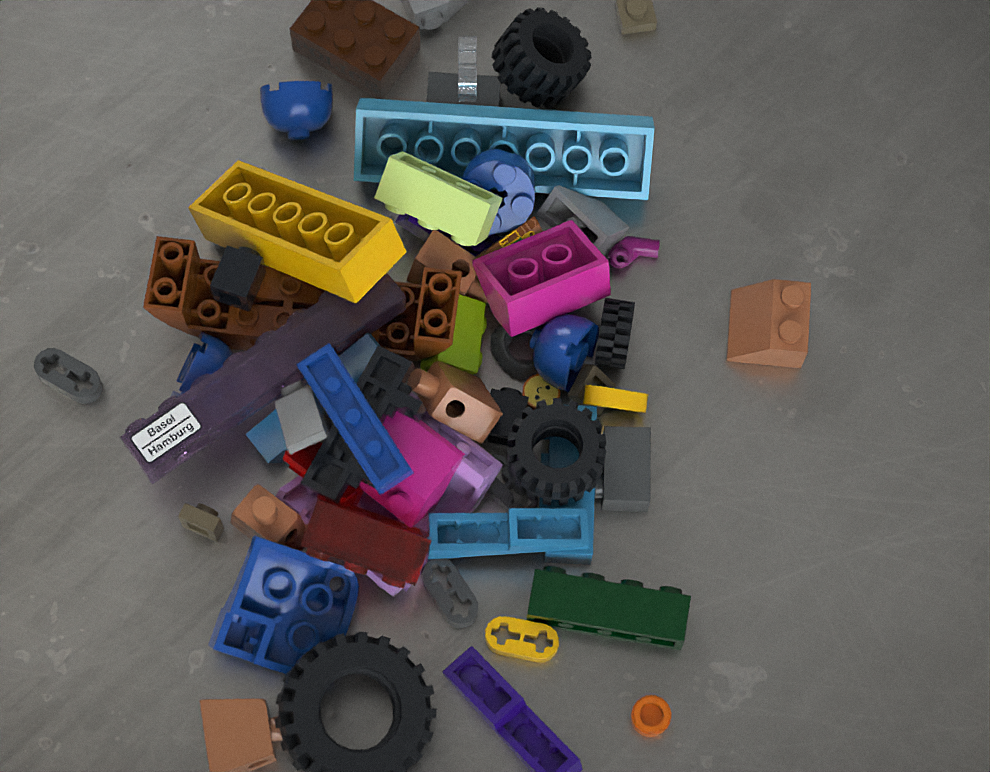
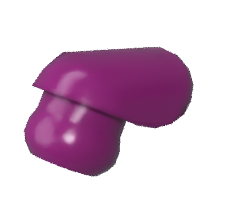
(630, 248)

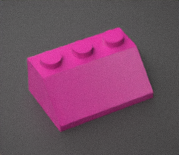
(543, 277)
(433, 464)

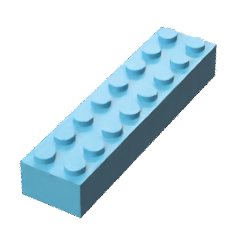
(564, 148)

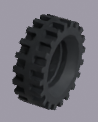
(354, 654)

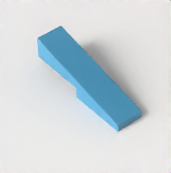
(268, 434)
(507, 533)

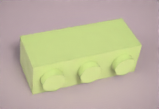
(437, 199)

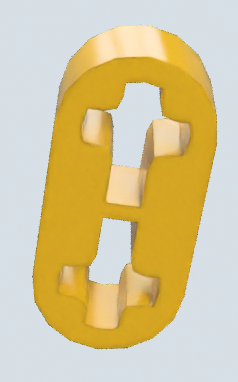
(615, 398)
(521, 629)

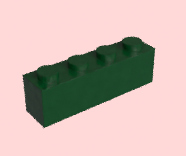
(609, 608)

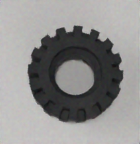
(614, 333)

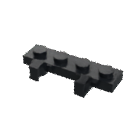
(386, 393)

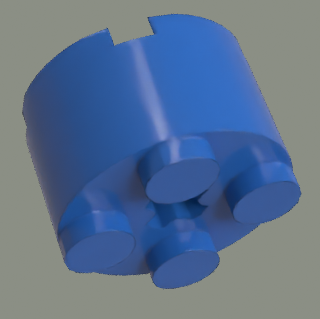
(506, 173)

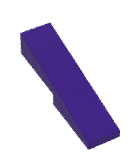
(509, 715)

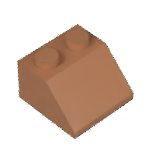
(769, 323)

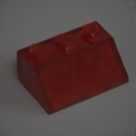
(365, 541)

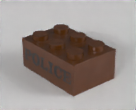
(357, 42)

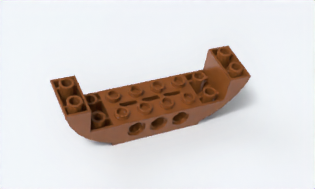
(182, 298)

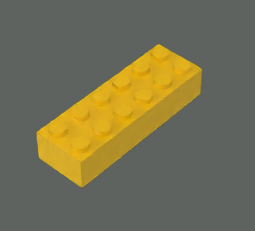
(299, 230)

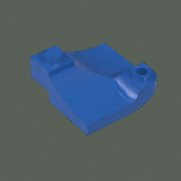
(283, 606)

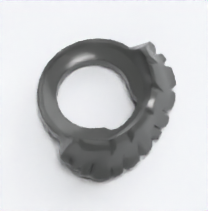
(516, 367)

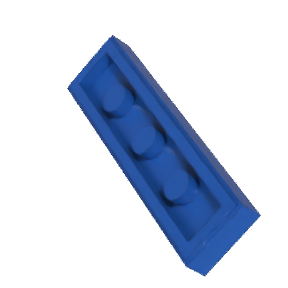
(354, 419)

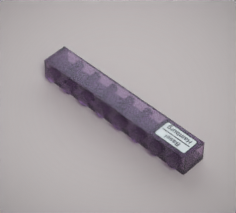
(254, 378)

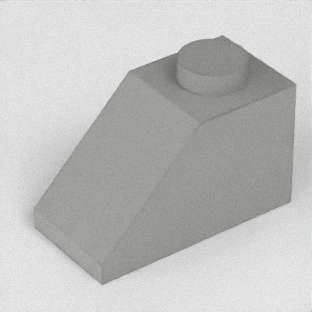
(590, 215)

